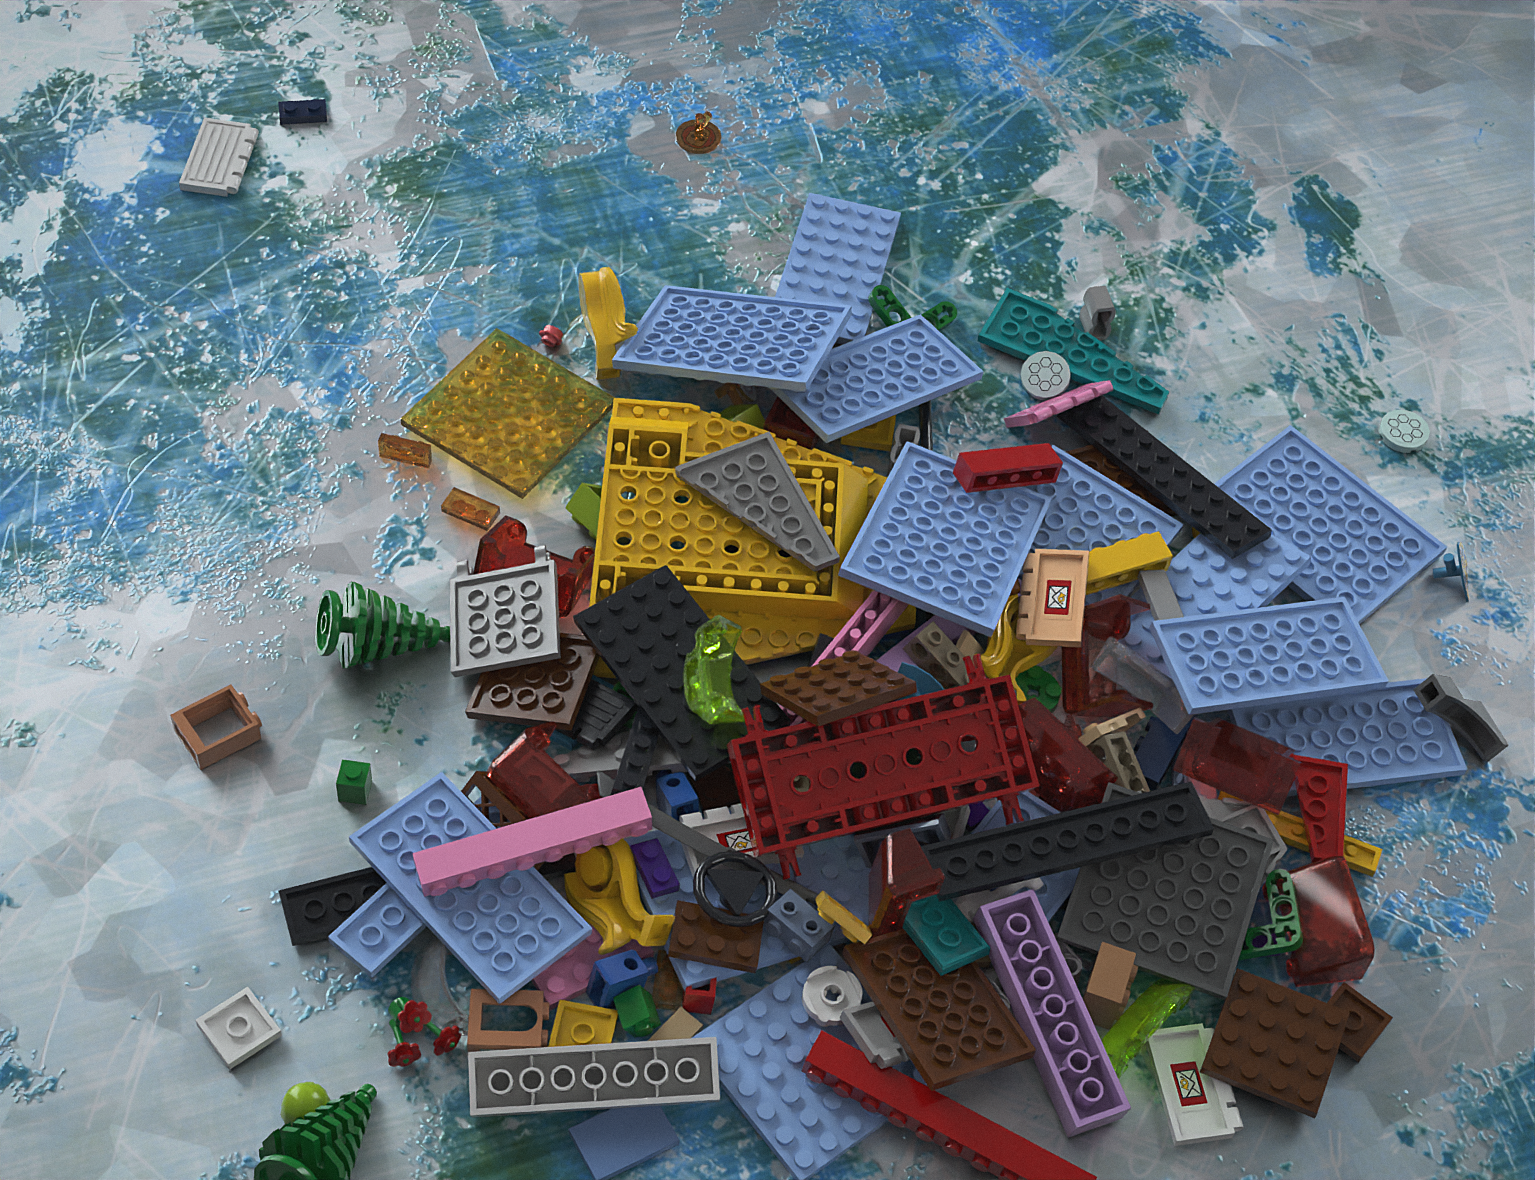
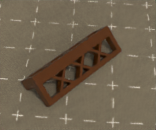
(492, 792)

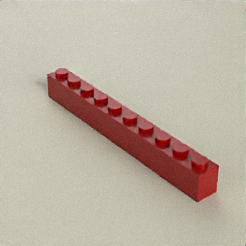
(933, 1115)

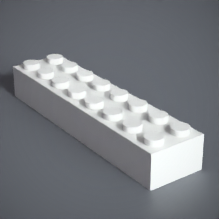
(593, 1077)

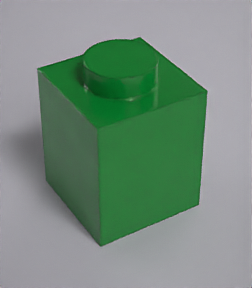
(354, 782)
(637, 1011)

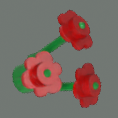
(410, 1016)

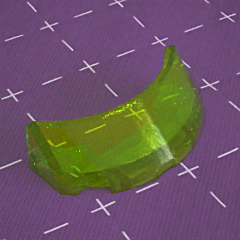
(708, 672)
(1143, 1020)

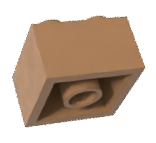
(1109, 984)

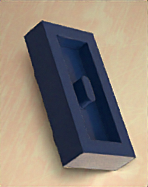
(302, 111)

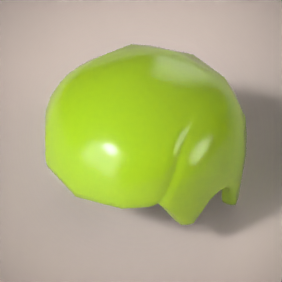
(301, 1100)

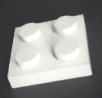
(238, 1028)

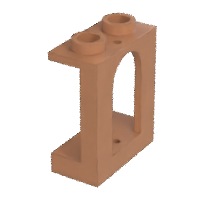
(506, 1040)

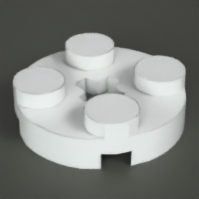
(815, 991)

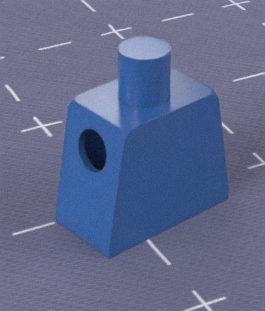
(675, 792)
(616, 975)

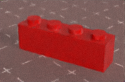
(1007, 467)

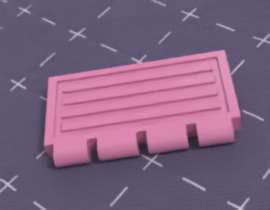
(1058, 404)

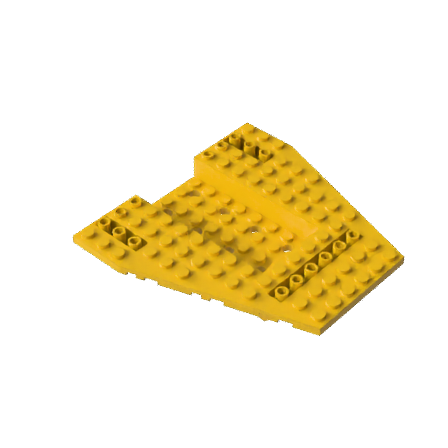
(768, 595)

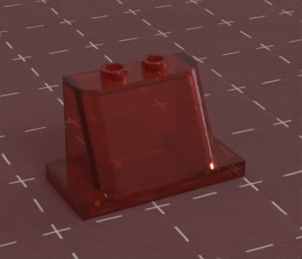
(1238, 763)
(897, 879)

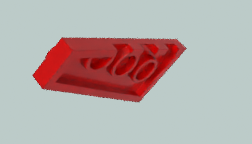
(1322, 802)

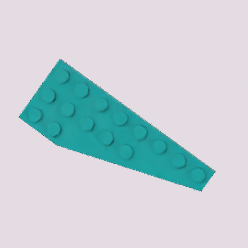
(1031, 326)

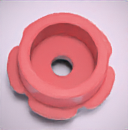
(551, 336)

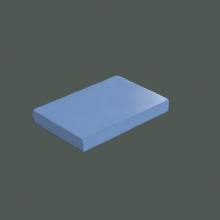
(622, 1139)

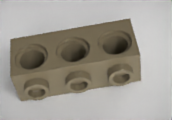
(938, 657)
(1120, 758)

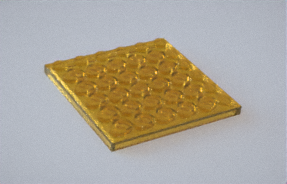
(508, 412)

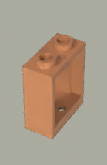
(207, 708)

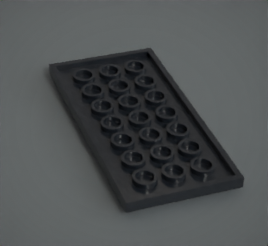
(645, 643)

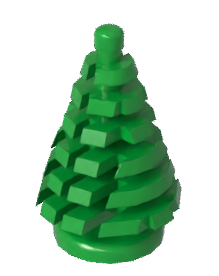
(371, 627)
(321, 1144)

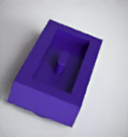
(654, 868)

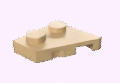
(1115, 725)

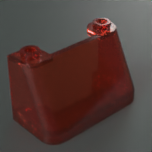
(506, 547)
(1333, 924)

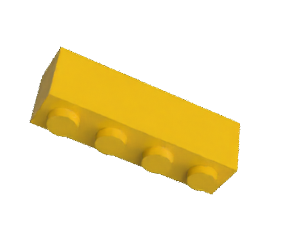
(1124, 560)

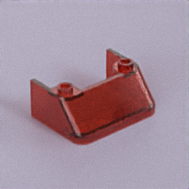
(1084, 689)
(534, 778)

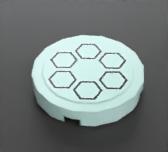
(1045, 375)
(1404, 431)

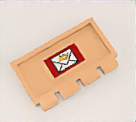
(1053, 597)

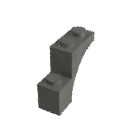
(1469, 717)

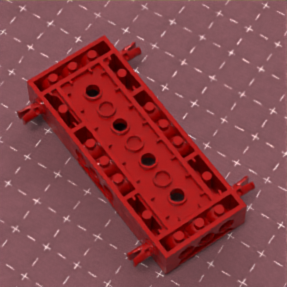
(892, 788)

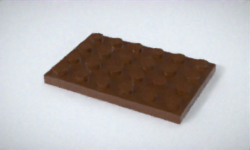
(945, 1023)

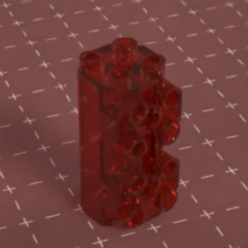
(1065, 767)

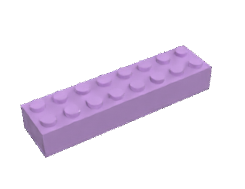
(1051, 1013)

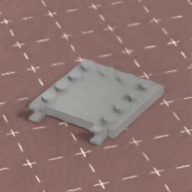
(504, 616)

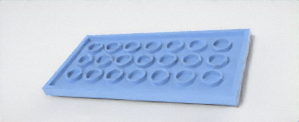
(839, 257)
(880, 378)
(1213, 582)
(1267, 655)
(1376, 732)
(497, 927)

